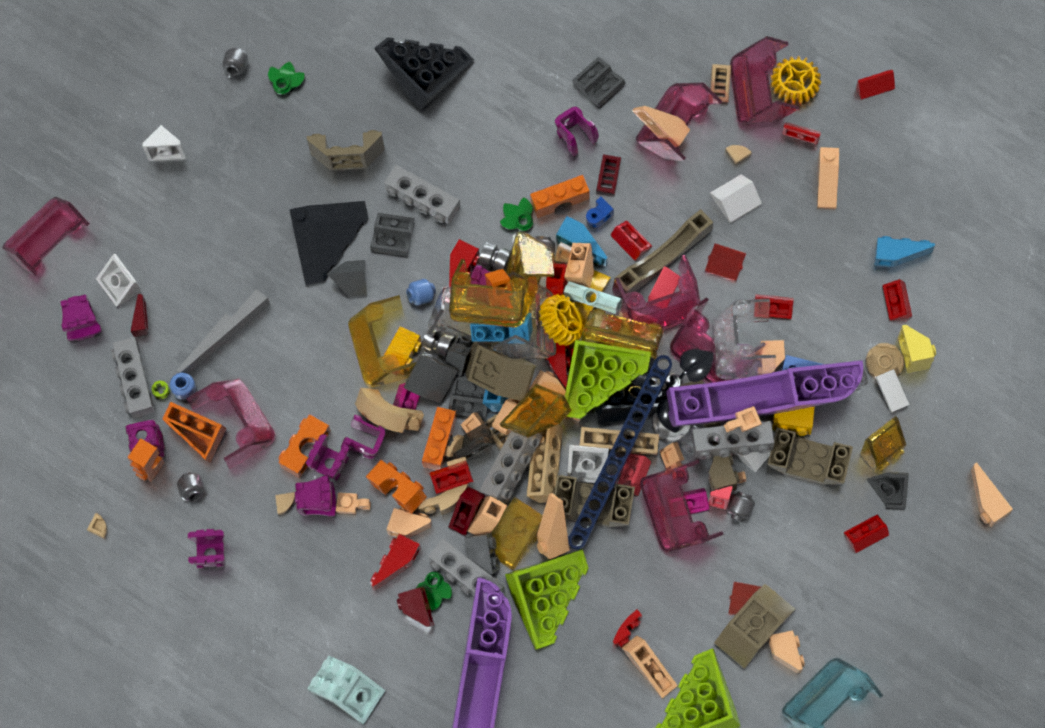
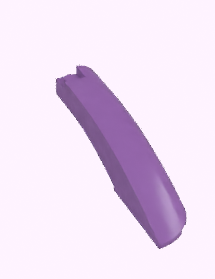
(768, 393)
(483, 658)

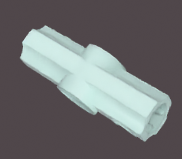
(603, 300)

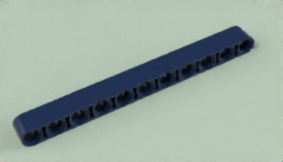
(628, 445)

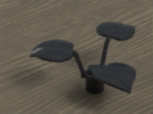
(695, 364)

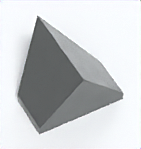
(351, 278)
(891, 488)

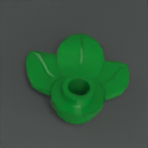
(285, 76)
(515, 214)
(436, 592)

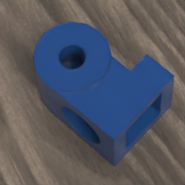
(598, 216)

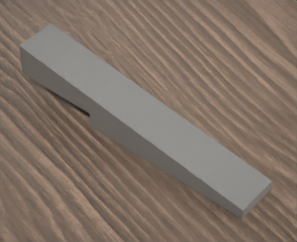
(224, 330)

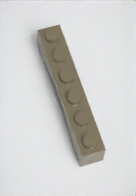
(682, 240)
(721, 471)

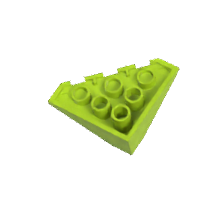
(600, 372)
(545, 592)
(702, 698)

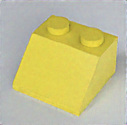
(916, 349)

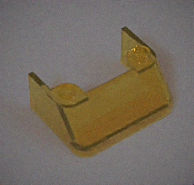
(530, 257)
(490, 304)
(623, 332)
(376, 369)

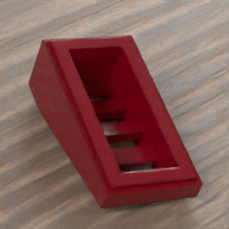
(611, 159)
(140, 322)

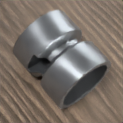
(494, 257)
(438, 341)

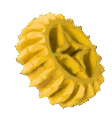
(787, 88)
(561, 319)

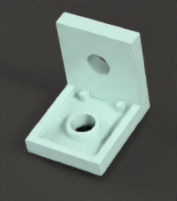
(342, 683)

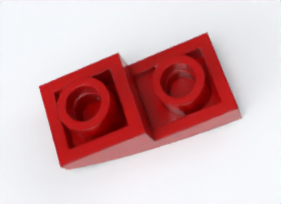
(623, 634)

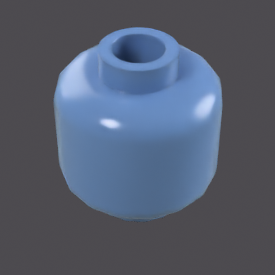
(420, 292)
(182, 386)

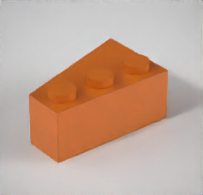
(198, 431)

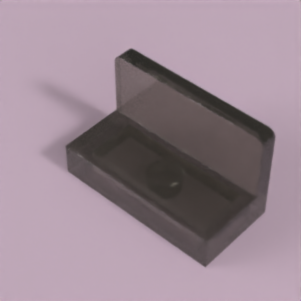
(475, 442)

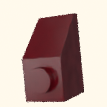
(466, 510)
(416, 605)

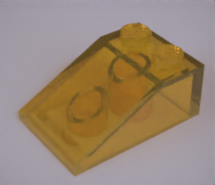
(537, 412)
(884, 446)
(516, 533)

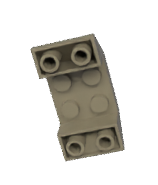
(349, 157)
(498, 372)
(809, 459)
(574, 496)
(754, 625)

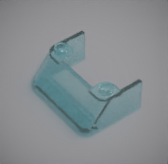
(827, 693)

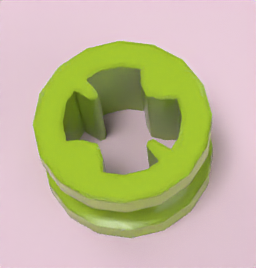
(155, 387)

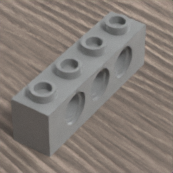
(399, 177)
(143, 404)
(702, 437)
(510, 466)
(446, 551)

